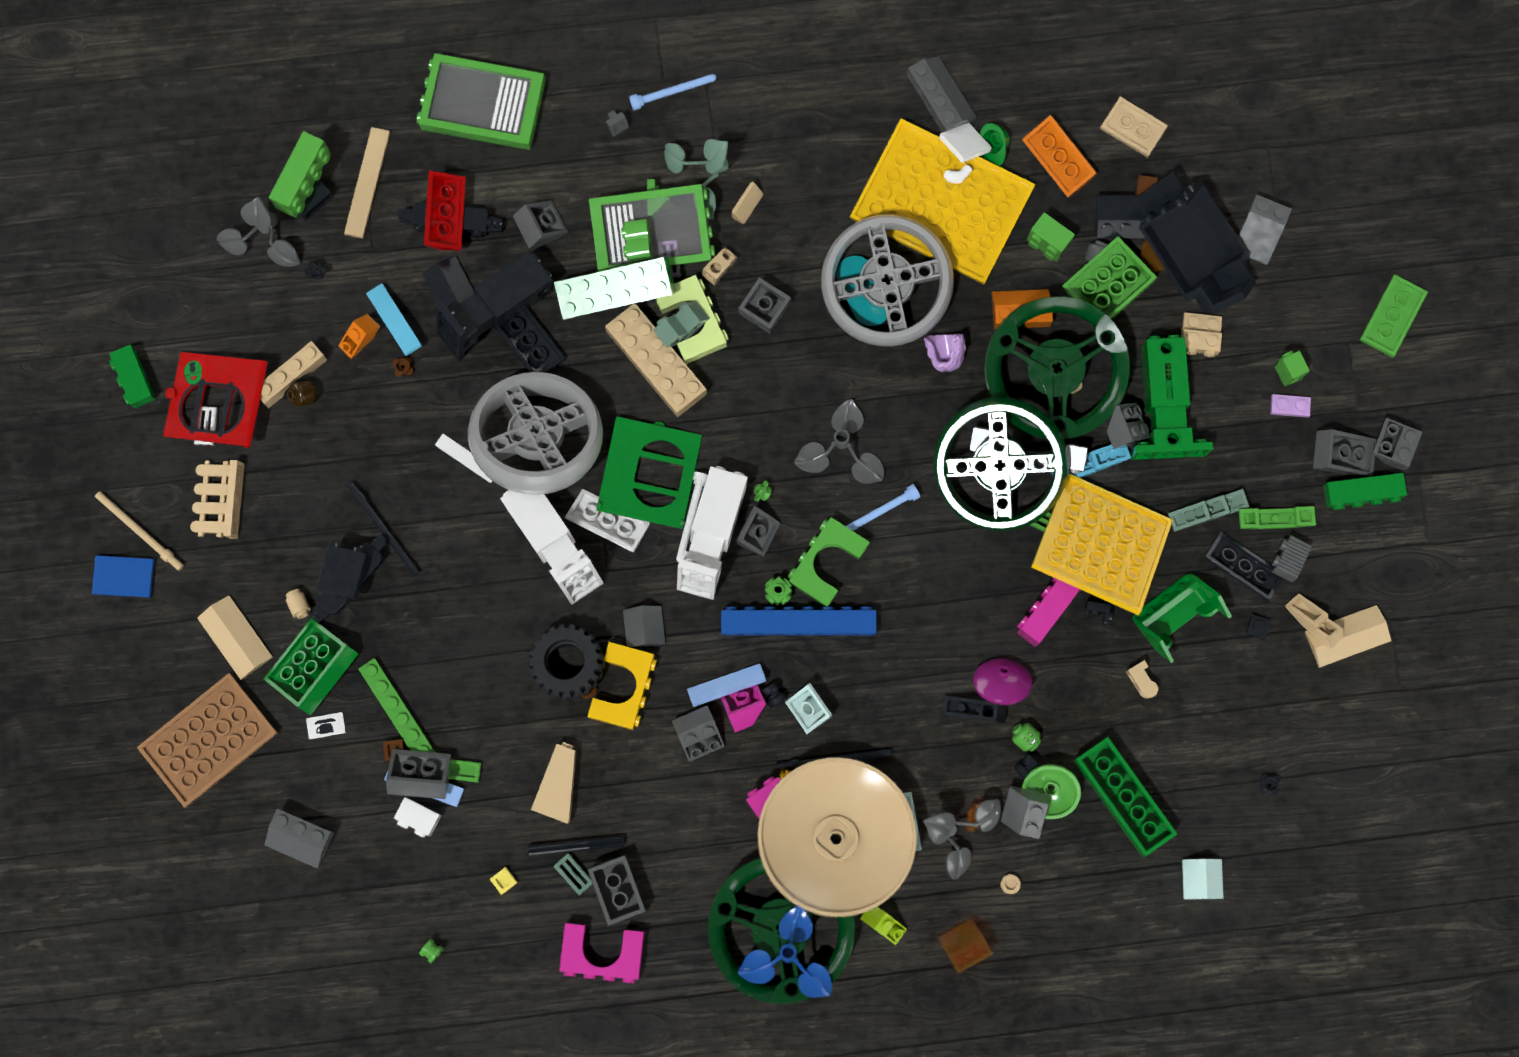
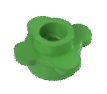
(762, 491)

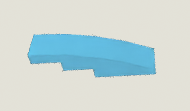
(393, 319)
(1102, 459)

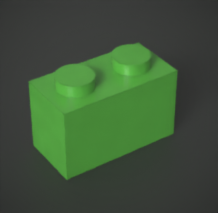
(1291, 368)

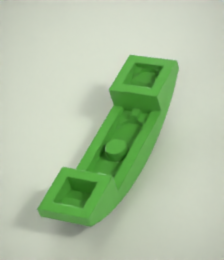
(1277, 518)

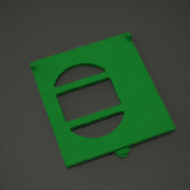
(621, 465)

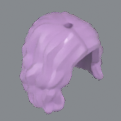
(946, 351)

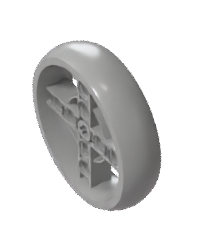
(875, 227)
(515, 391)

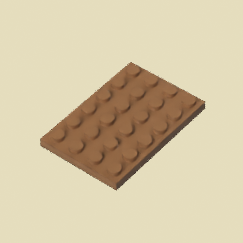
(207, 740)

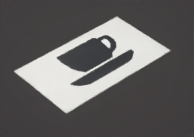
(325, 725)

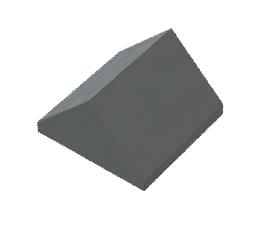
(758, 532)
(644, 626)

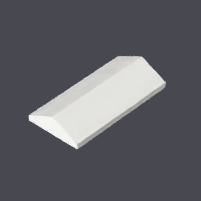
(615, 528)

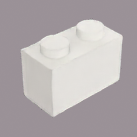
(417, 817)

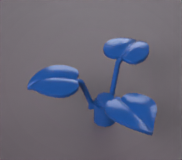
(758, 965)

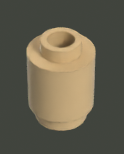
(297, 604)

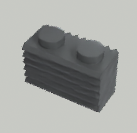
(1291, 558)

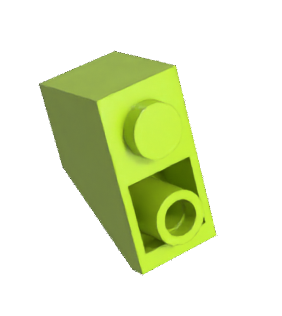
(884, 924)

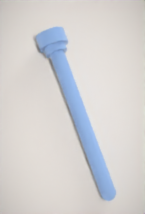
(638, 101)
(909, 494)

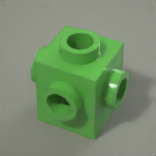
(778, 598)

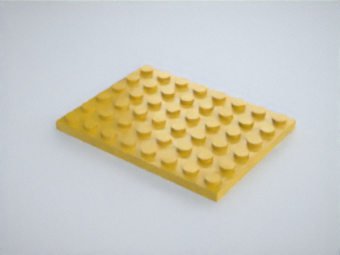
(966, 216)

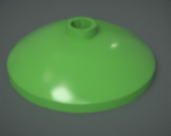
(1063, 796)

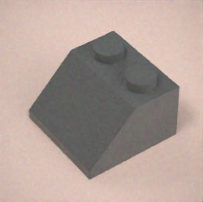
(540, 223)
(1025, 811)

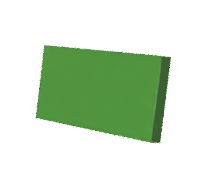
(1393, 315)

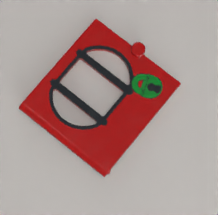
(204, 370)

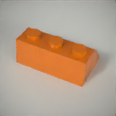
(1007, 301)

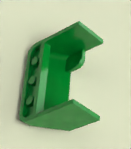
(1175, 608)

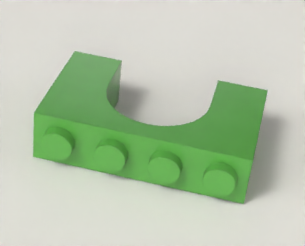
(832, 535)

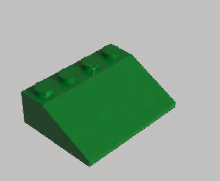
(310, 666)

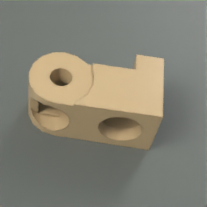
(718, 266)
(1141, 681)

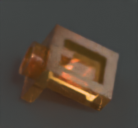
(971, 818)

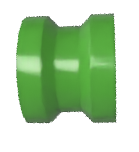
(431, 951)

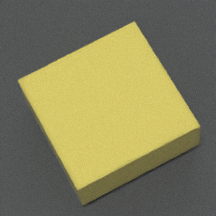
(503, 880)

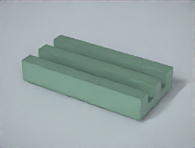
(562, 861)

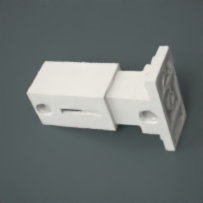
(711, 532)
(553, 543)

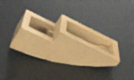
(1315, 621)

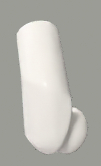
(957, 176)

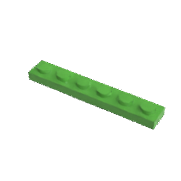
(395, 707)

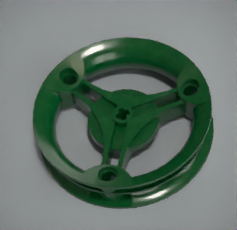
(1070, 360)
(767, 938)

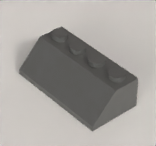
(940, 94)

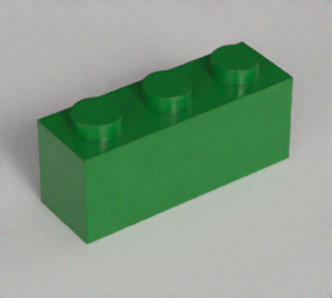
(131, 376)

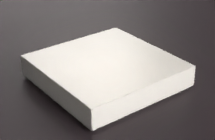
(965, 142)

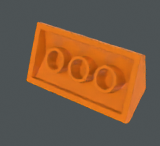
(1059, 156)

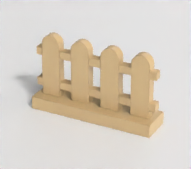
(227, 508)

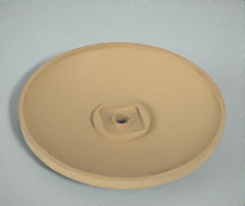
(842, 800)

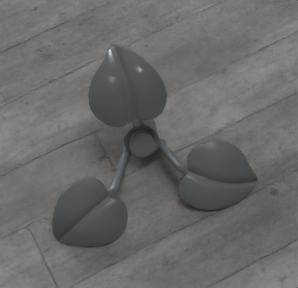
(257, 214)
(845, 419)
(943, 826)

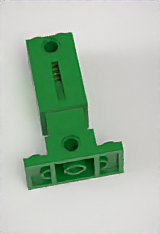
(1166, 402)

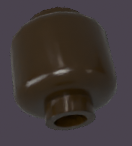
(302, 393)

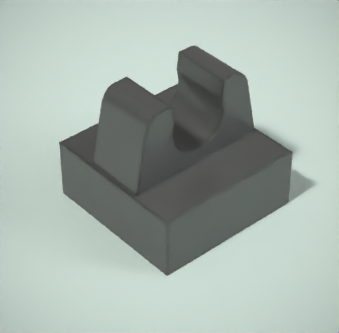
(616, 123)

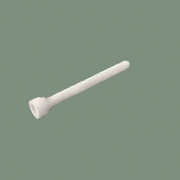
(699, 481)

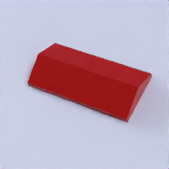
(444, 211)

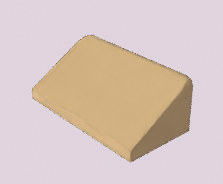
(747, 203)

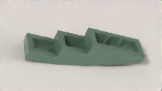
(1208, 510)

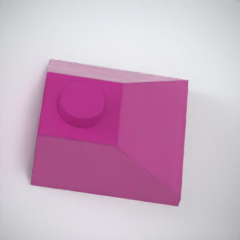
(743, 707)

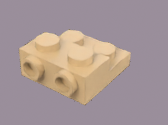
(1202, 334)

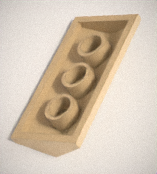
(1361, 632)
(234, 637)

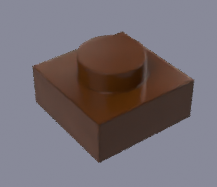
(390, 745)

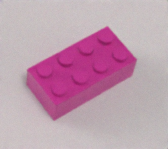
(1046, 612)

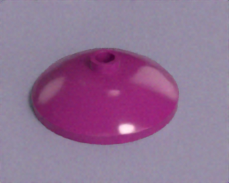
(1002, 681)

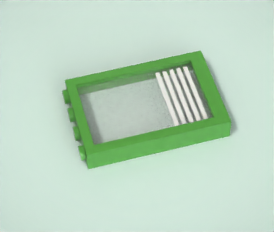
(481, 101)
(675, 221)

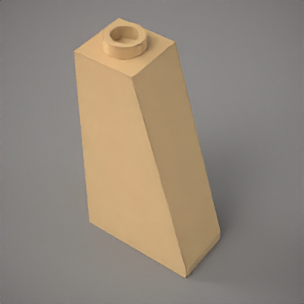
(556, 789)

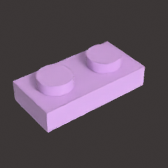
(1290, 405)

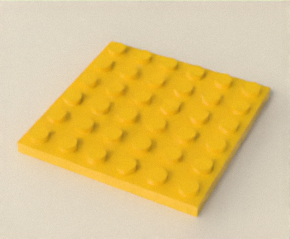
(1102, 544)

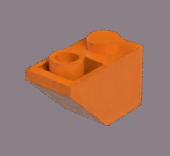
(358, 335)

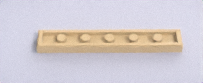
(367, 183)

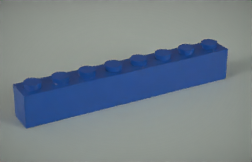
(798, 621)

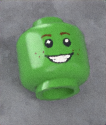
(1026, 737)

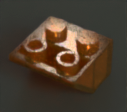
(965, 946)

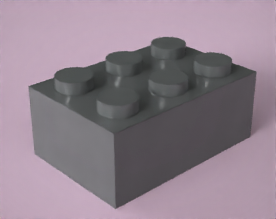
(617, 890)

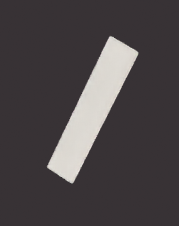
(460, 454)

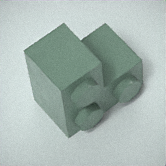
(681, 325)

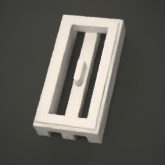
(206, 422)

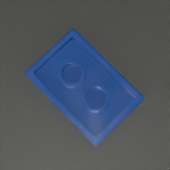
(123, 576)

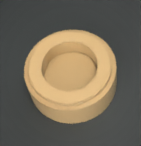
(1010, 884)

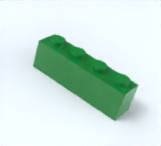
(1365, 490)

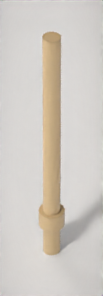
(165, 554)

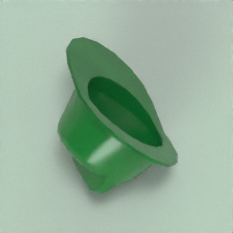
(998, 139)

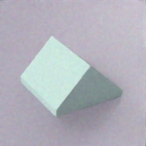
(808, 708)
(1202, 879)

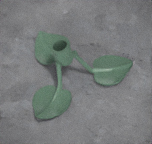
(714, 152)

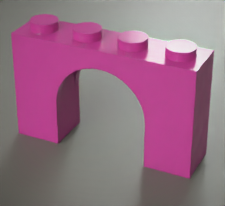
(574, 959)

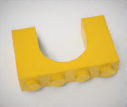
(625, 713)

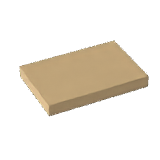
(1133, 127)

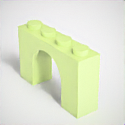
(711, 336)

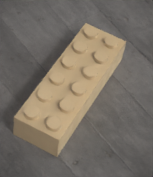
(656, 363)

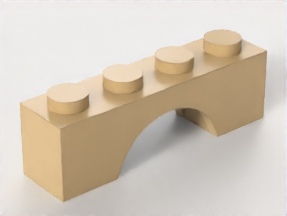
(303, 362)

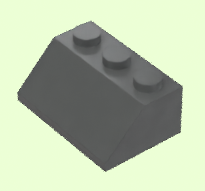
(418, 774)
(298, 838)

